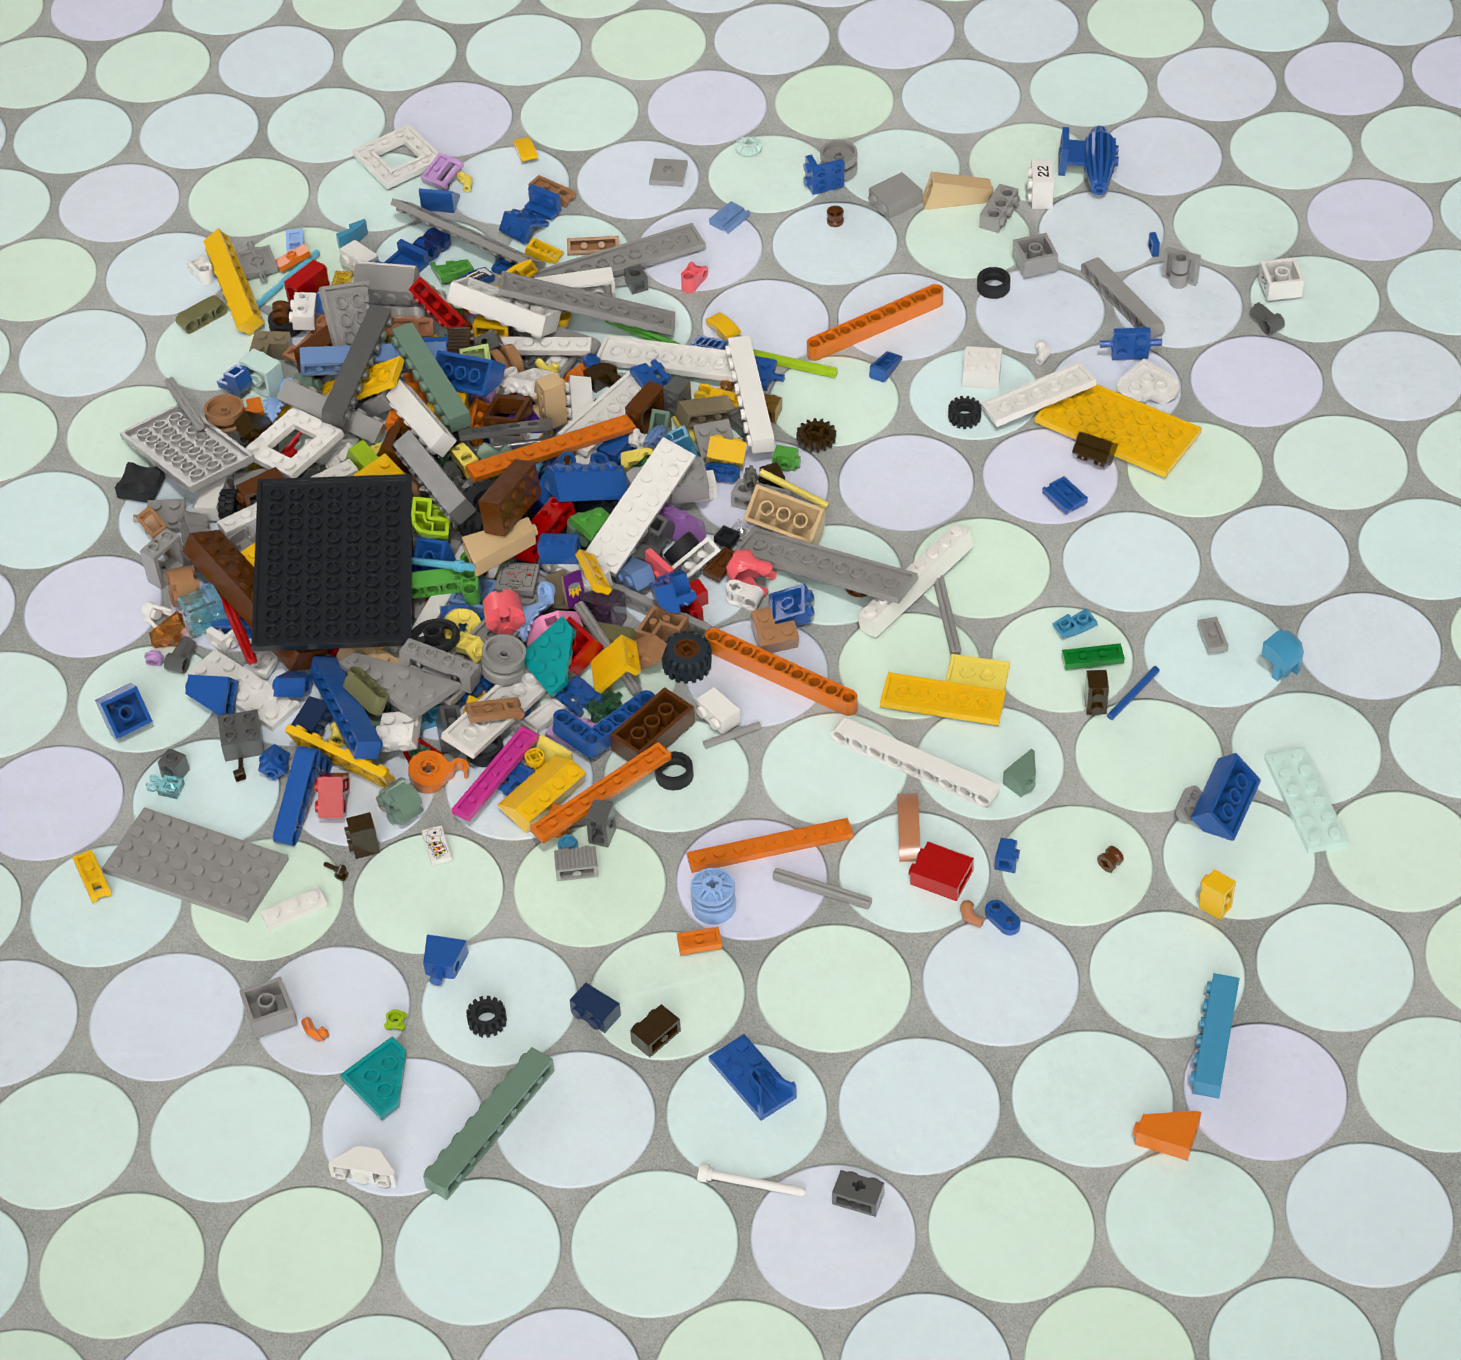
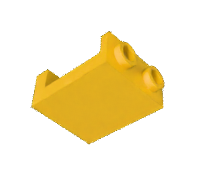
(615, 661)

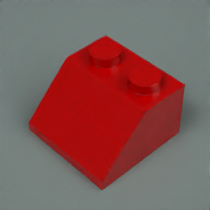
(584, 647)

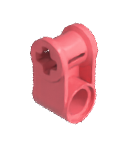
(693, 277)

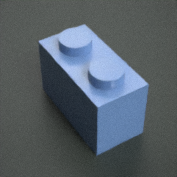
(635, 574)

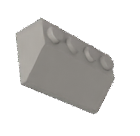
(388, 282)

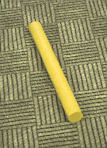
(795, 489)

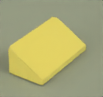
(552, 748)

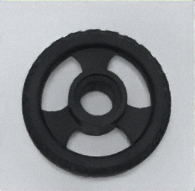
(434, 633)

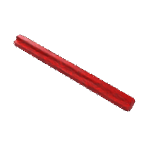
(239, 632)

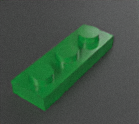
(1093, 656)

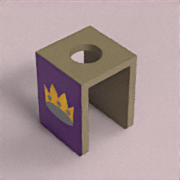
(567, 588)

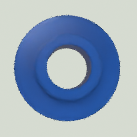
(590, 359)

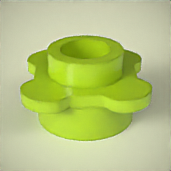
(393, 1015)

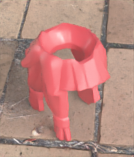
(745, 567)

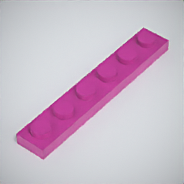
(495, 774)

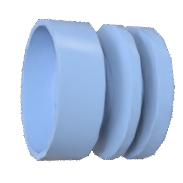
(713, 896)

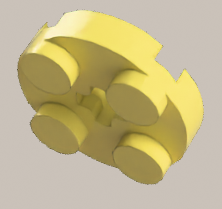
(462, 616)

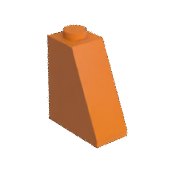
(1168, 1132)

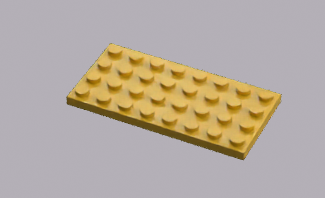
(1142, 432)

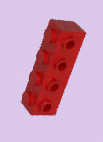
(437, 305)
(550, 520)

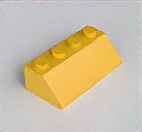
(546, 786)

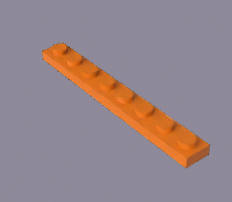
(602, 790)
(769, 845)

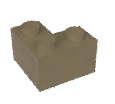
(271, 343)

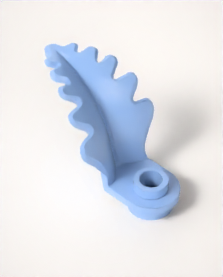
(274, 405)
(546, 598)

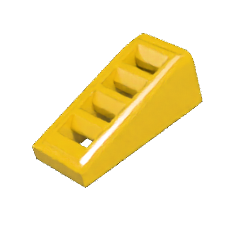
(540, 249)

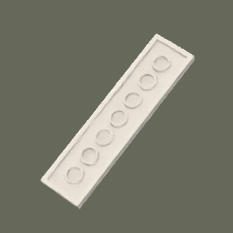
(675, 358)
(607, 406)
(640, 505)
(475, 737)

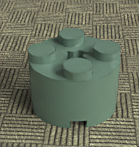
(400, 801)

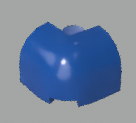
(672, 591)

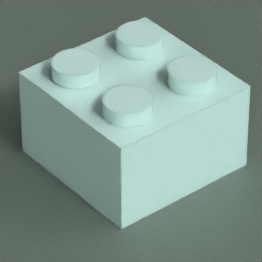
(264, 371)

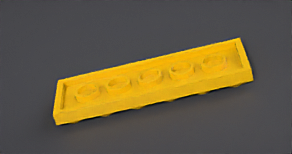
(381, 377)
(943, 698)
(340, 757)

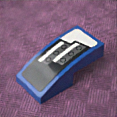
(481, 274)

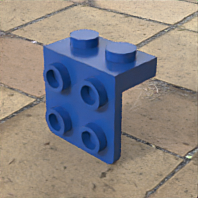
(823, 176)
(520, 224)

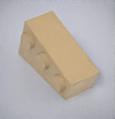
(551, 399)

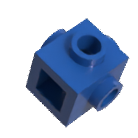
(274, 762)

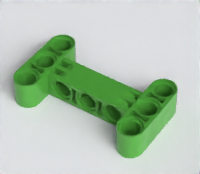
(447, 581)

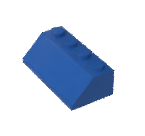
(471, 373)
(585, 481)
(1226, 797)

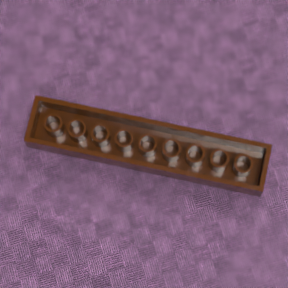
(234, 580)

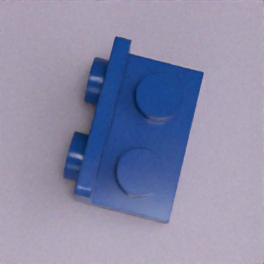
(543, 202)

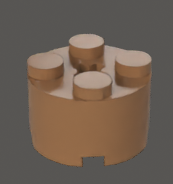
(181, 582)

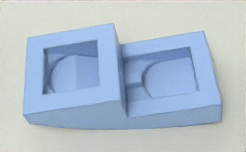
(294, 238)

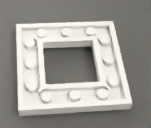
(370, 157)
(324, 438)

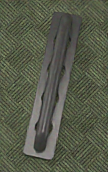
(507, 429)

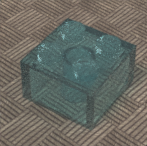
(200, 610)

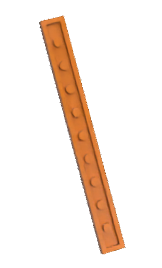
(551, 447)

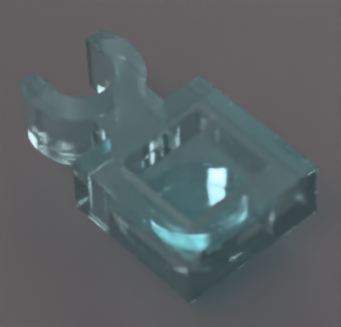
(166, 787)

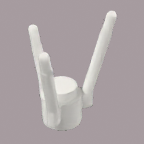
(154, 612)

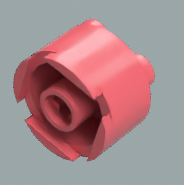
(503, 612)

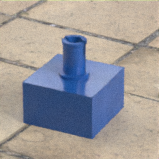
(123, 710)

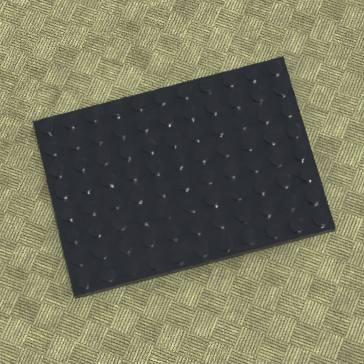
(332, 563)

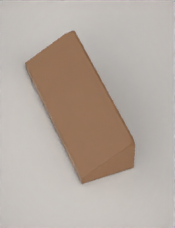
(589, 245)

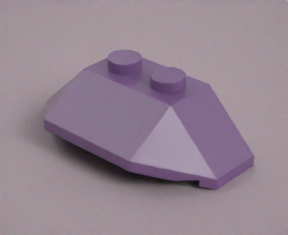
(683, 522)

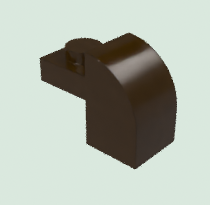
(602, 375)

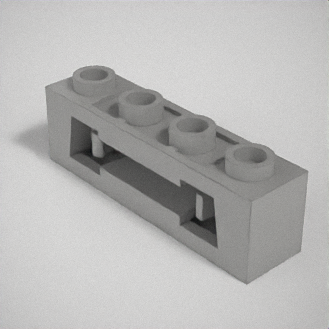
(440, 664)

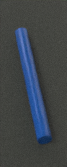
(1133, 692)

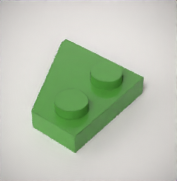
(452, 270)
(589, 522)

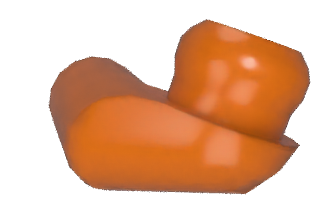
(310, 1030)

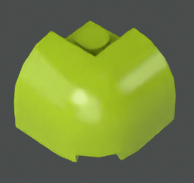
(429, 520)

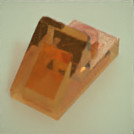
(168, 632)

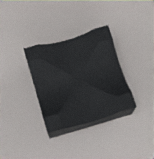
(139, 483)

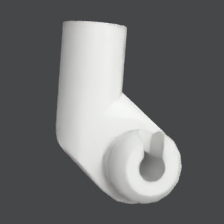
(1043, 351)

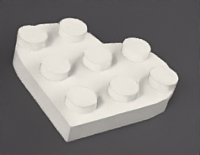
(1148, 382)

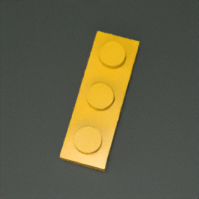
(593, 572)

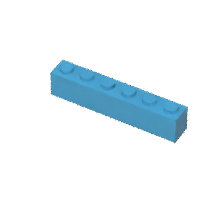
(1216, 1035)

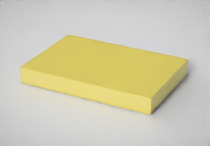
(978, 671)

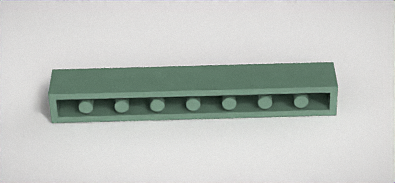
(430, 377)
(488, 1123)

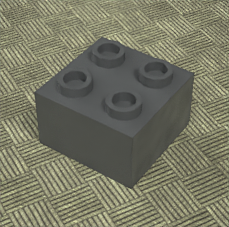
(241, 735)

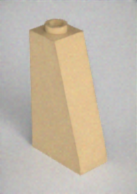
(955, 190)
(491, 550)

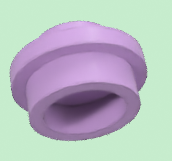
(154, 658)

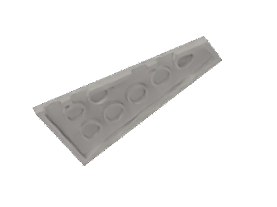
(344, 310)
(408, 688)

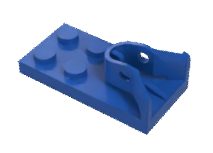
(753, 1077)

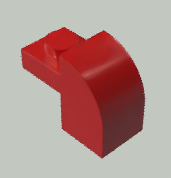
(695, 609)

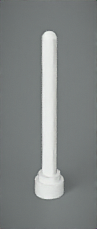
(708, 1173)

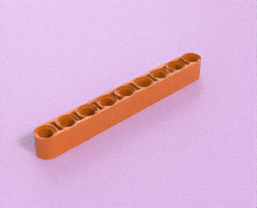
(874, 322)
(782, 672)

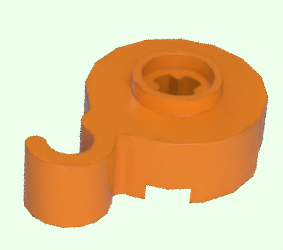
(440, 770)

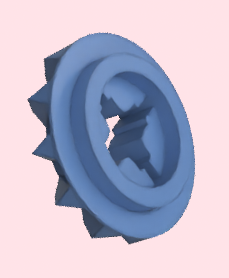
(654, 436)

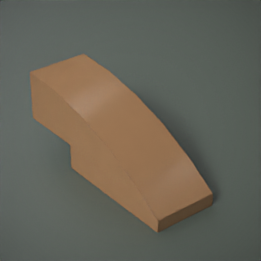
(152, 523)

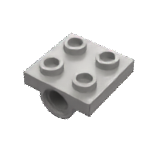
(1181, 267)

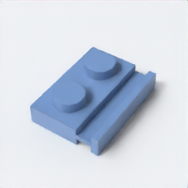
(729, 217)

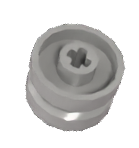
(843, 150)
(503, 659)

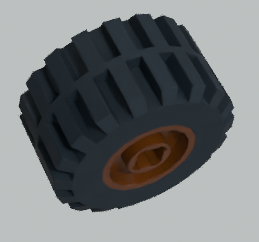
(687, 657)

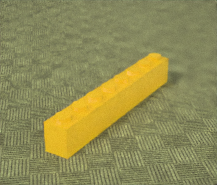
(233, 282)

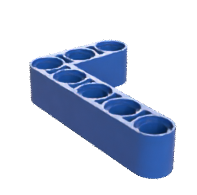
(596, 739)
(305, 766)

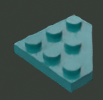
(551, 655)
(379, 1077)

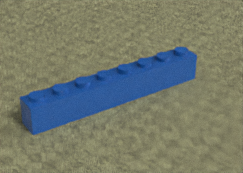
(345, 709)

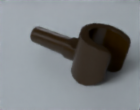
(239, 774)
(340, 872)

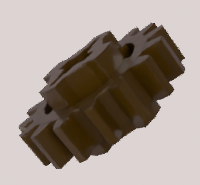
(816, 435)

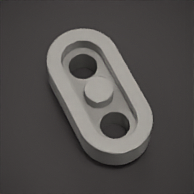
(1187, 803)

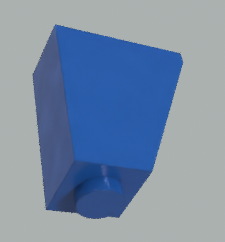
(213, 692)

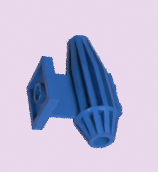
(1095, 154)

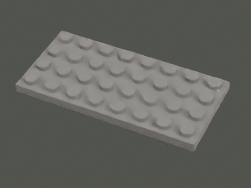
(183, 452)
(195, 864)

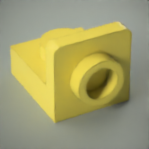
(471, 646)

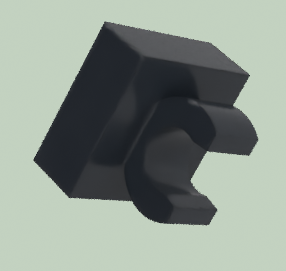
(726, 537)

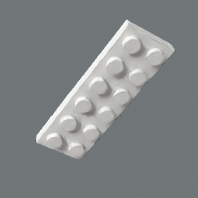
(1038, 394)
(252, 690)

